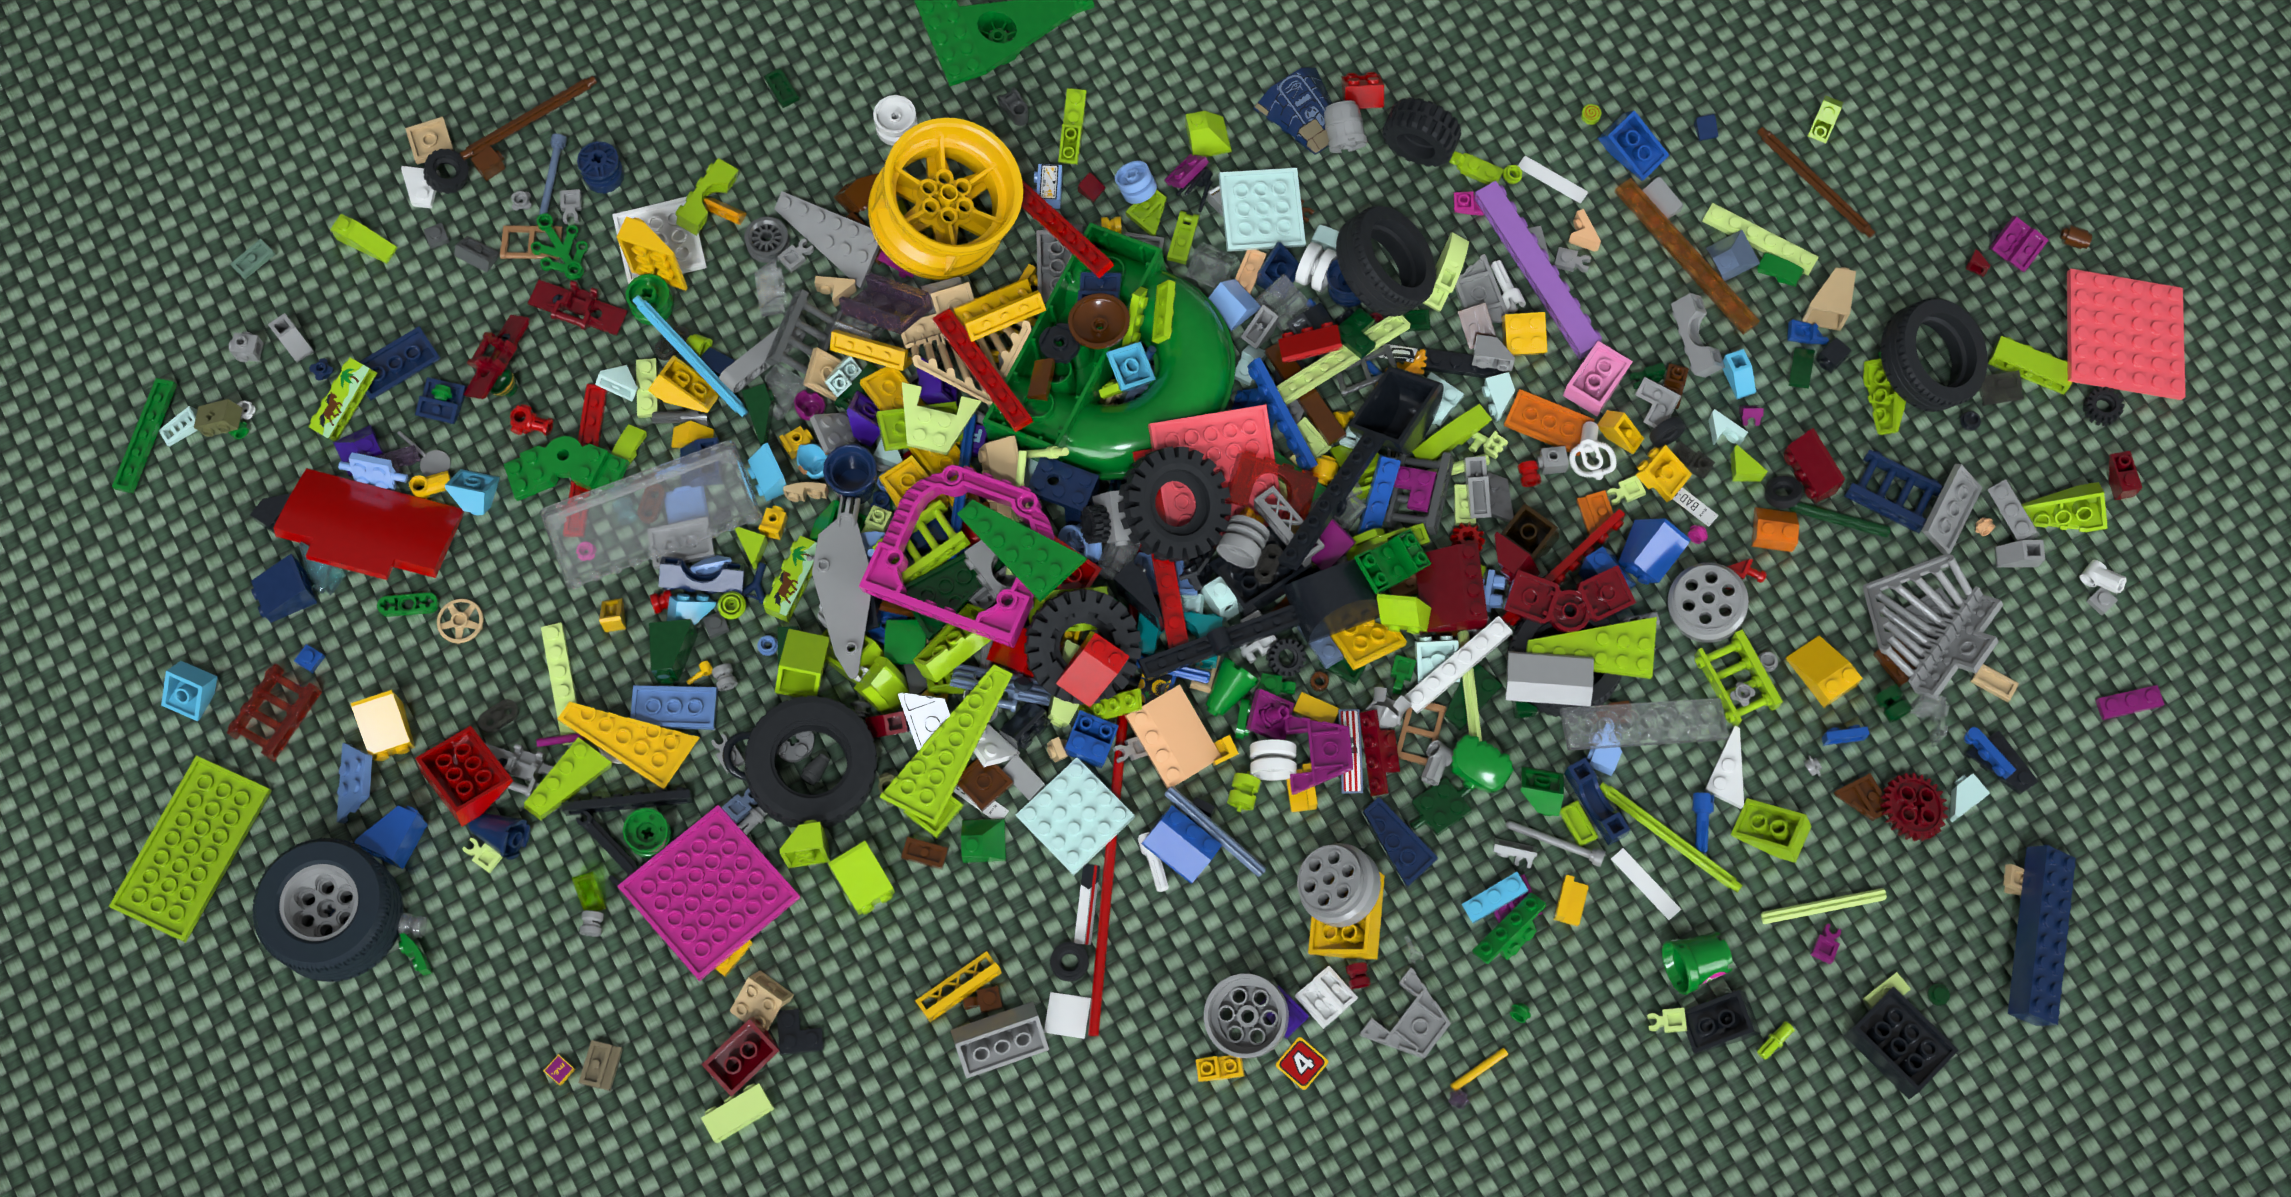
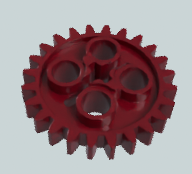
(1914, 807)

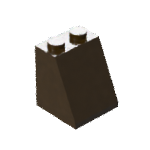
(1531, 532)

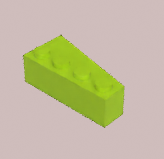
(571, 774)

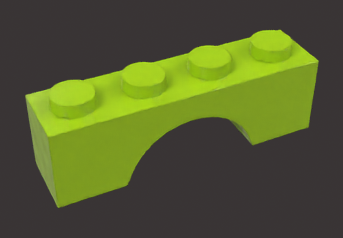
(718, 179)

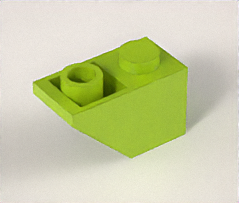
(1825, 119)

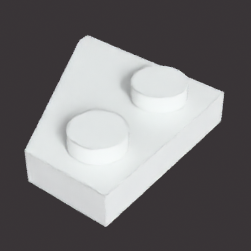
(419, 192)

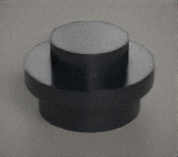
(1970, 420)

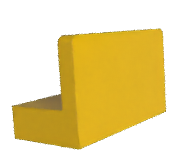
(1304, 800)
(1571, 901)

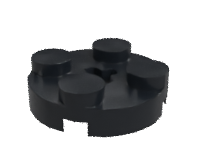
(1049, 348)

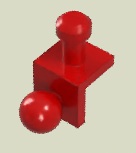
(1743, 568)

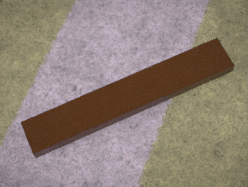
(1311, 401)

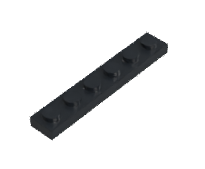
(619, 802)

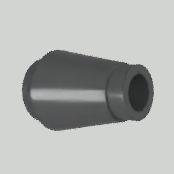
(814, 770)

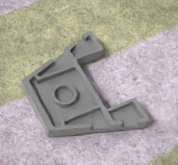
(1418, 1027)

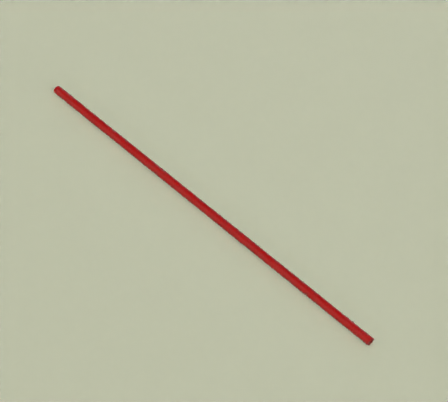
(1107, 882)

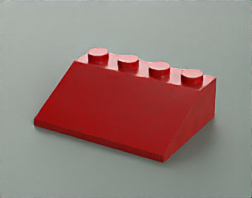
(464, 774)

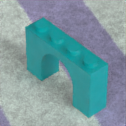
(1196, 623)

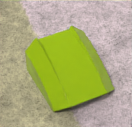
(882, 685)

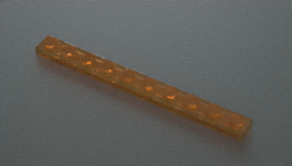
(1687, 256)

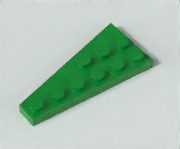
(1029, 555)

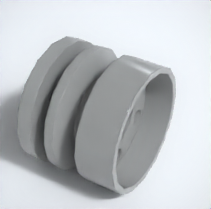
(1243, 541)

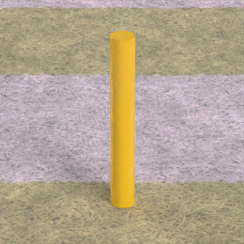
(1476, 1071)

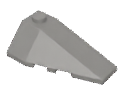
(1051, 262)

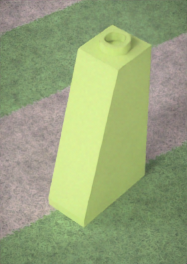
(1060, 711)

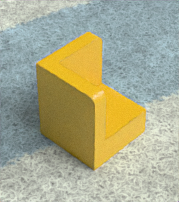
(1226, 749)

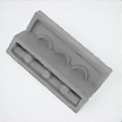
(1549, 678)

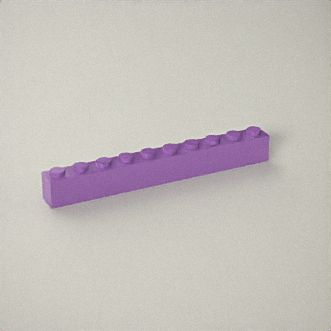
(1537, 269)

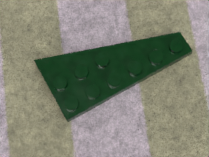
(947, 586)

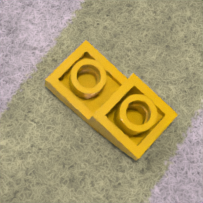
(1219, 1068)

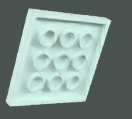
(1261, 209)
(1075, 816)

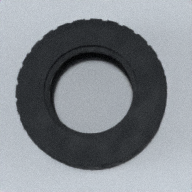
(800, 716)

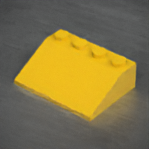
(648, 253)
(1350, 942)

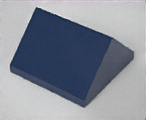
(1277, 263)

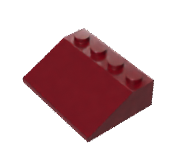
(1453, 589)

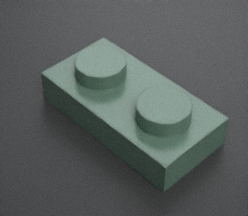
(252, 259)

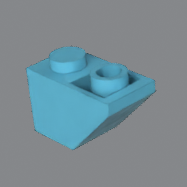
(1739, 374)
(688, 607)

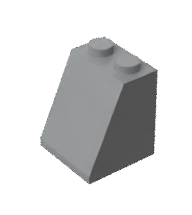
(1110, 501)

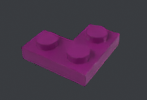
(1421, 486)

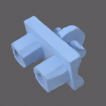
(1494, 582)

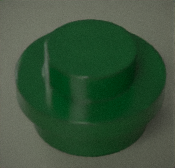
(1938, 994)

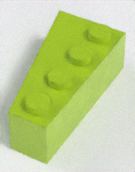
(950, 648)

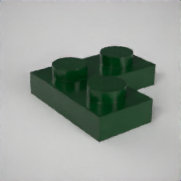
(1353, 334)

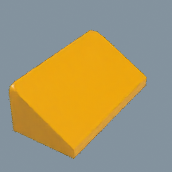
(724, 210)

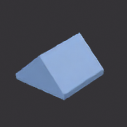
(1233, 303)

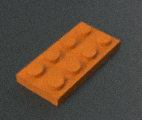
(1546, 421)

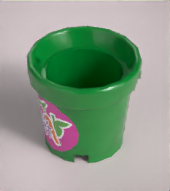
(1695, 961)

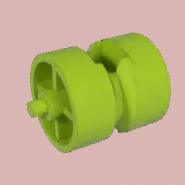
(1243, 793)

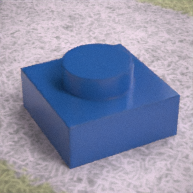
(309, 658)

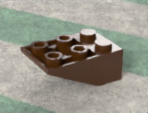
(855, 194)

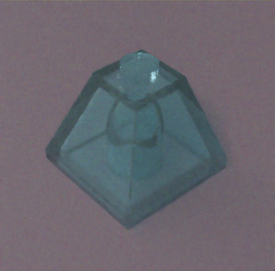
(323, 576)

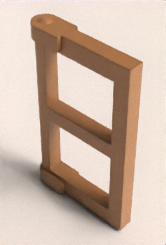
(532, 230)
(1434, 735)

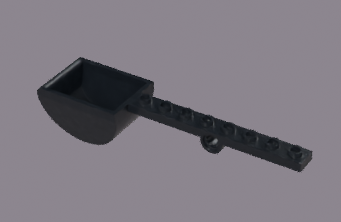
(1391, 417)
(1318, 604)

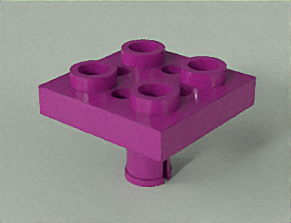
(1269, 715)

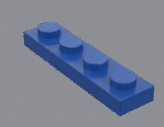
(1379, 493)

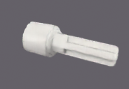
(1511, 295)
(1155, 866)

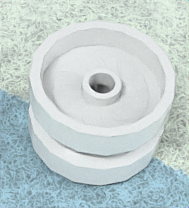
(893, 118)
(1314, 266)
(1273, 759)

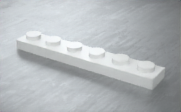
(1458, 664)

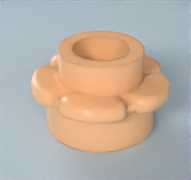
(1984, 526)

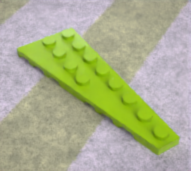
(936, 769)

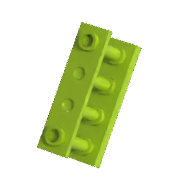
(939, 553)
(1748, 662)

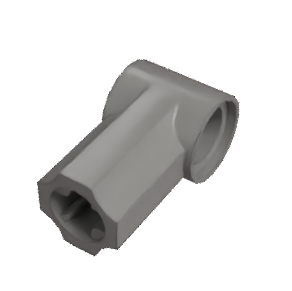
(1439, 758)

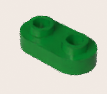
(1244, 711)

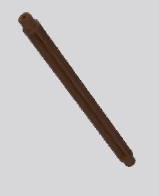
(528, 117)
(1814, 180)

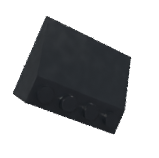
(1247, 590)
(1901, 1043)

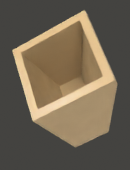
(1833, 301)

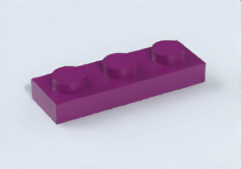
(2129, 702)

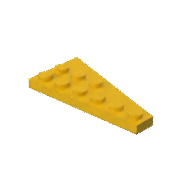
(641, 746)

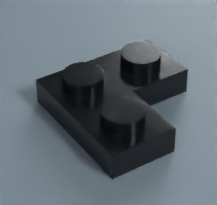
(793, 1039)

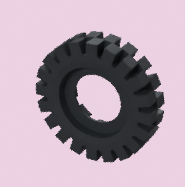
(1140, 509)
(1071, 609)

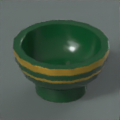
(505, 385)

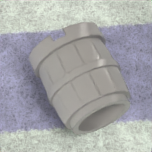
(1344, 127)

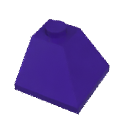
(863, 419)
(360, 442)

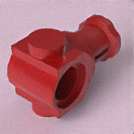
(530, 423)

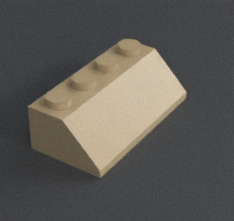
(1000, 460)

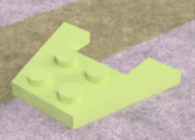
(932, 428)

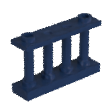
(1886, 508)

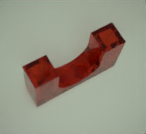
(1249, 468)

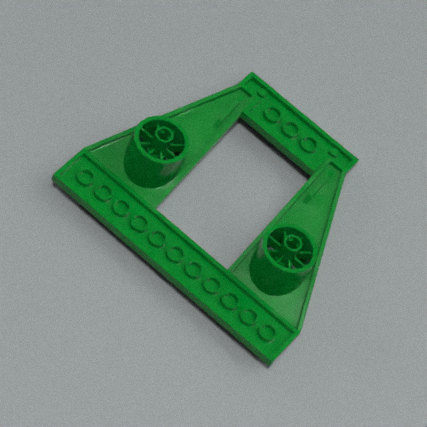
(962, 31)

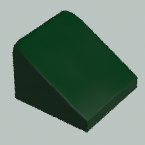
(1523, 709)

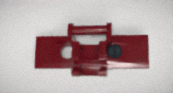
(581, 302)
(505, 346)

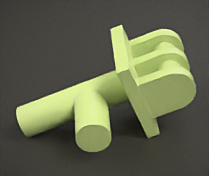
(1491, 445)

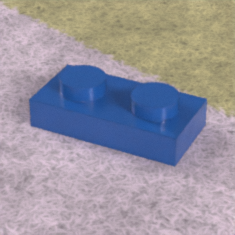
(1852, 734)

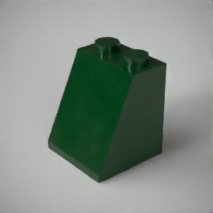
(670, 648)

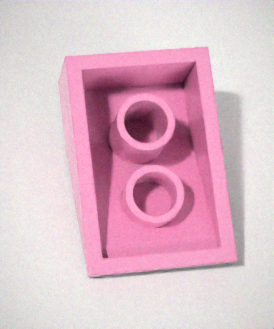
(1597, 378)

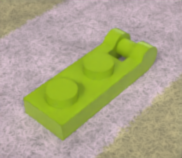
(1183, 238)

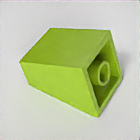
(862, 878)

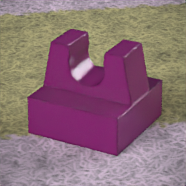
(1754, 412)

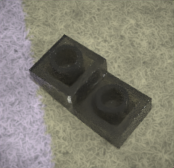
(1695, 462)

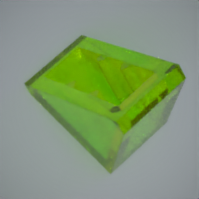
(589, 891)

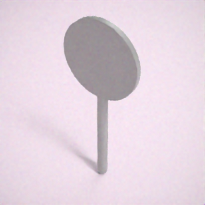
(433, 461)

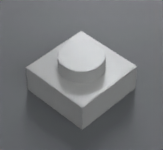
(2102, 601)

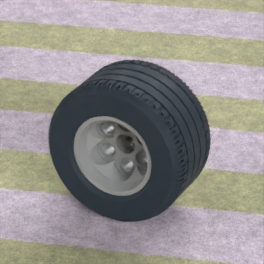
(307, 872)

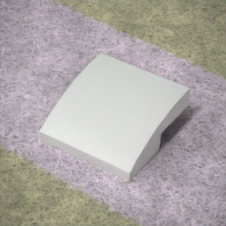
(1326, 997)

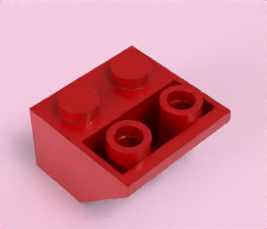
(1363, 89)

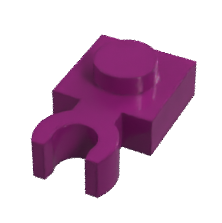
(1825, 946)

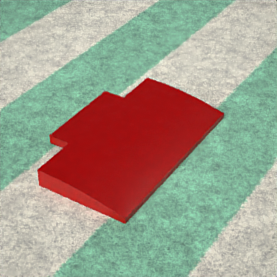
(367, 526)

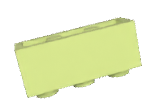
(737, 1112)

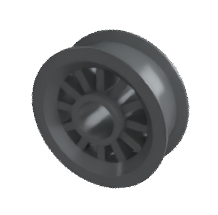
(755, 243)

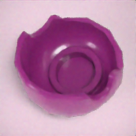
(808, 404)

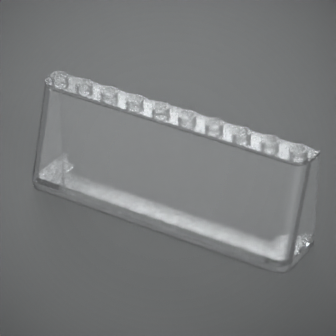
(651, 514)

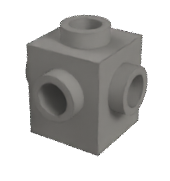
(246, 347)

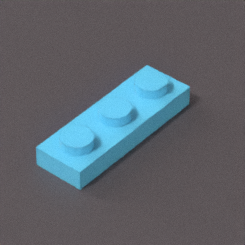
(1495, 897)

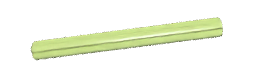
(1470, 693)
(1823, 906)

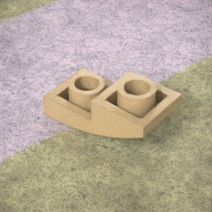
(798, 491)

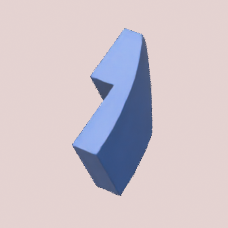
(1805, 333)

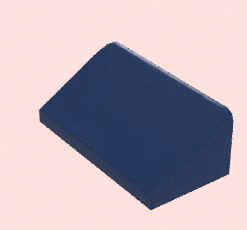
(716, 361)

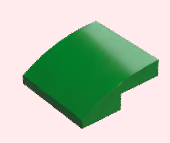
(903, 641)

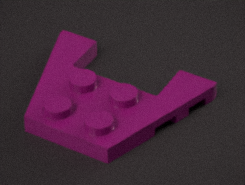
(1328, 751)

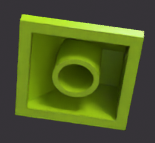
(1207, 134)

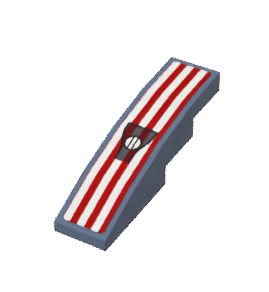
(1353, 780)

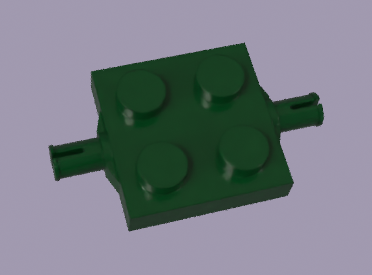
(1441, 807)

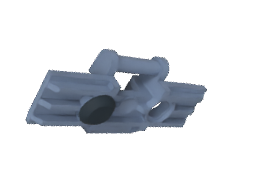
(1018, 689)

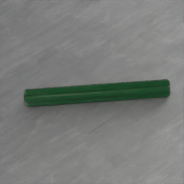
(1841, 519)

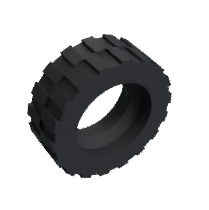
(440, 184)

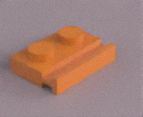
(1594, 510)

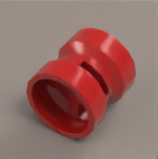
(1529, 473)
(660, 601)

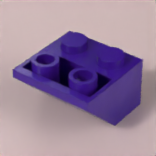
(935, 390)

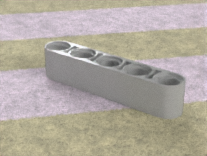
(753, 362)

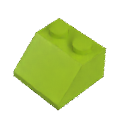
(1403, 613)

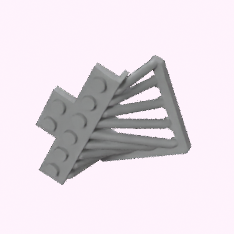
(1957, 646)

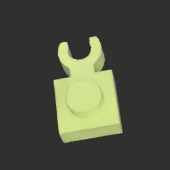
(1628, 489)
(484, 856)
(1672, 1020)

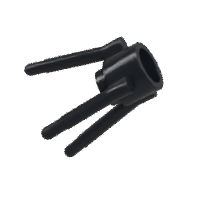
(1201, 179)

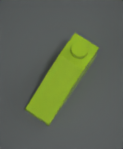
(362, 238)

